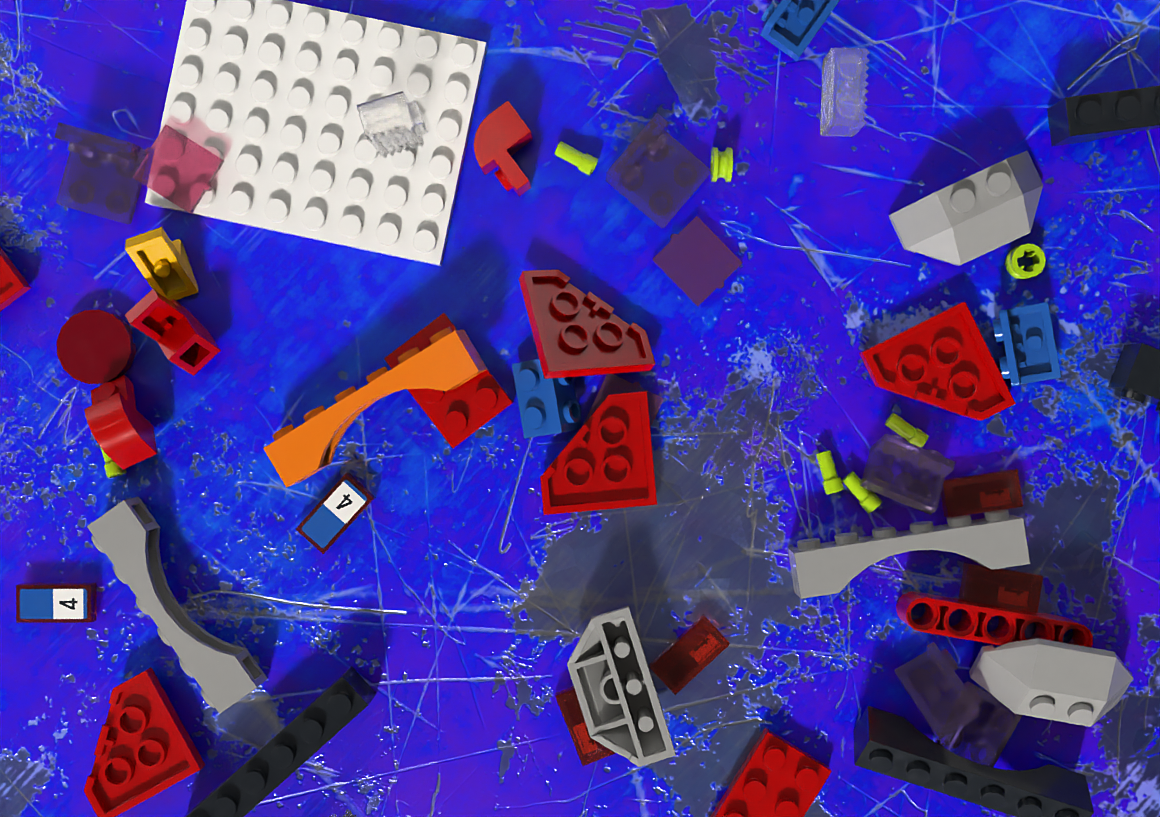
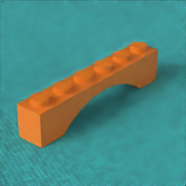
(312, 445)

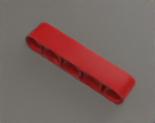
(976, 616)

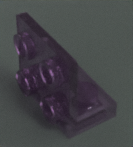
(657, 173)
(99, 174)

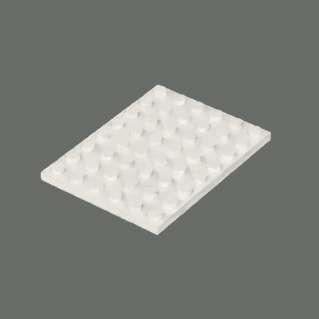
(279, 100)

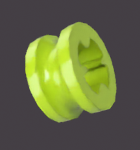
(721, 164)
(1017, 271)

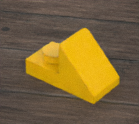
(163, 263)

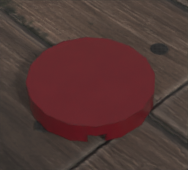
(95, 346)

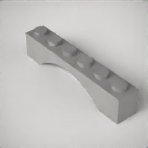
(132, 544)
(829, 566)

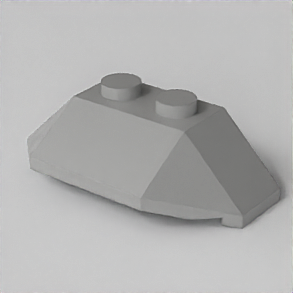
(973, 213)
(1052, 679)
(619, 690)

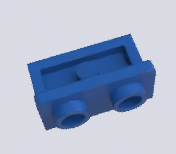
(795, 23)
(1028, 344)
(545, 404)

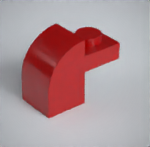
(497, 140)
(175, 330)
(118, 425)

